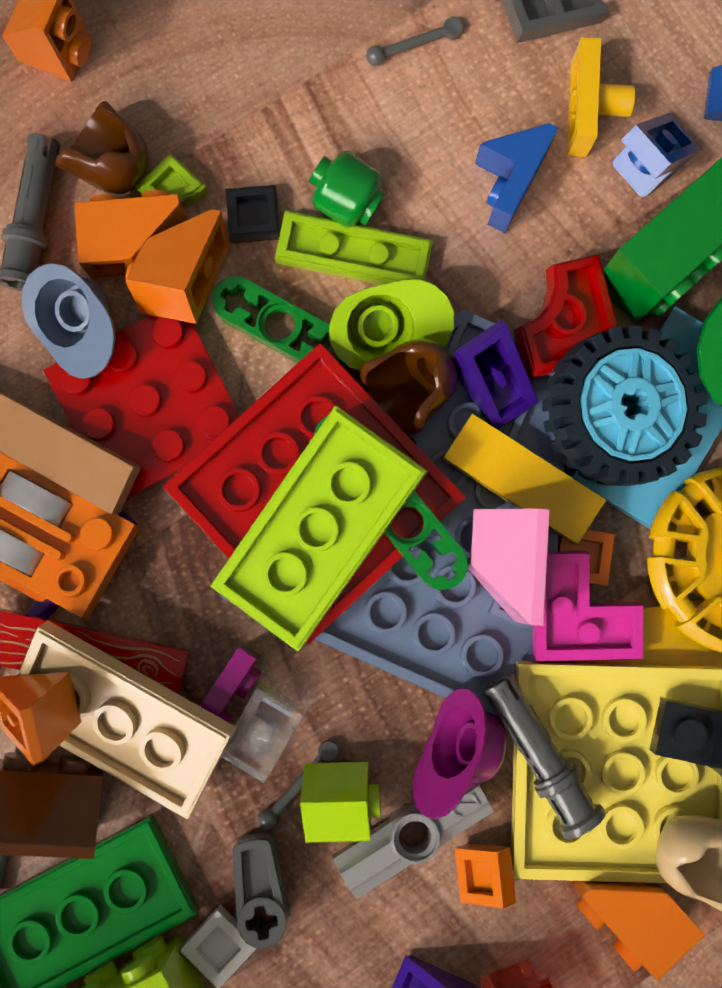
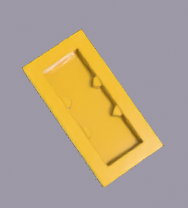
(591, 98)

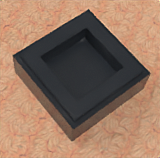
(253, 214)

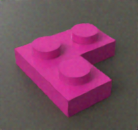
(580, 628)

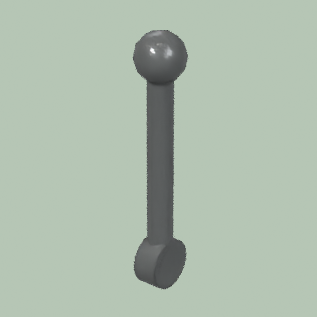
(451, 30)
(268, 818)

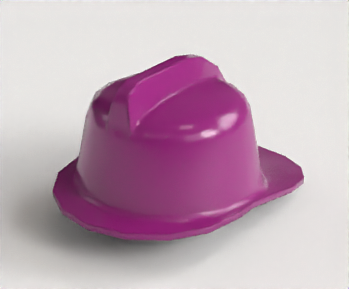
(460, 753)

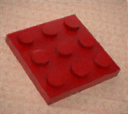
(152, 401)

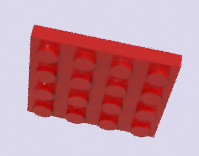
(249, 460)

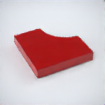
(572, 310)

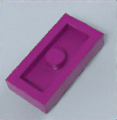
(236, 678)

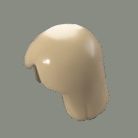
(692, 857)

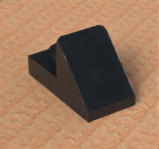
(688, 733)

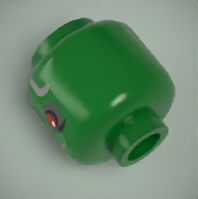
(347, 189)

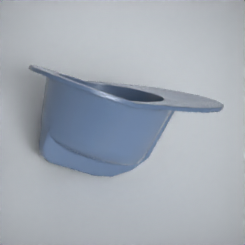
(69, 319)

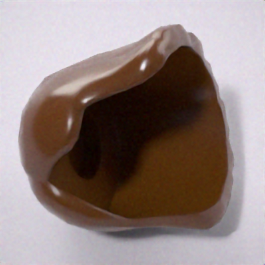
(107, 153)
(411, 382)

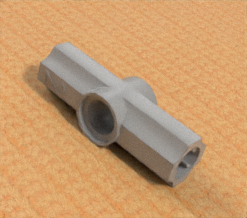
(372, 862)

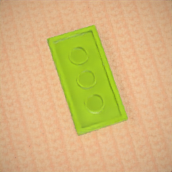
(318, 528)

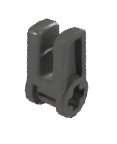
(259, 883)

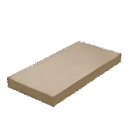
(132, 722)

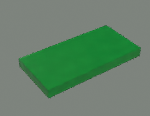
(92, 909)

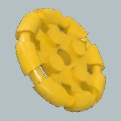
(702, 569)

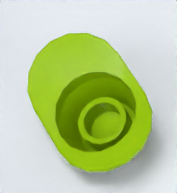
(388, 316)

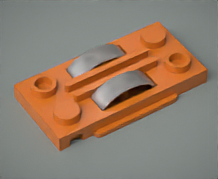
(57, 541)

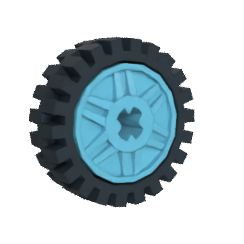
(655, 392)

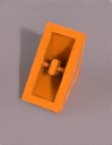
(38, 712)

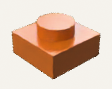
(600, 551)
(485, 875)

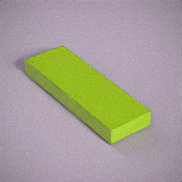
(350, 252)

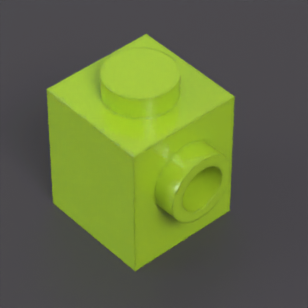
(338, 802)

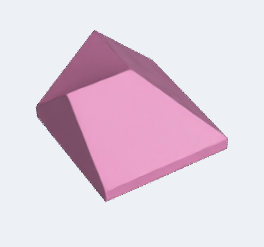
(512, 559)

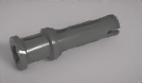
(25, 235)
(554, 776)

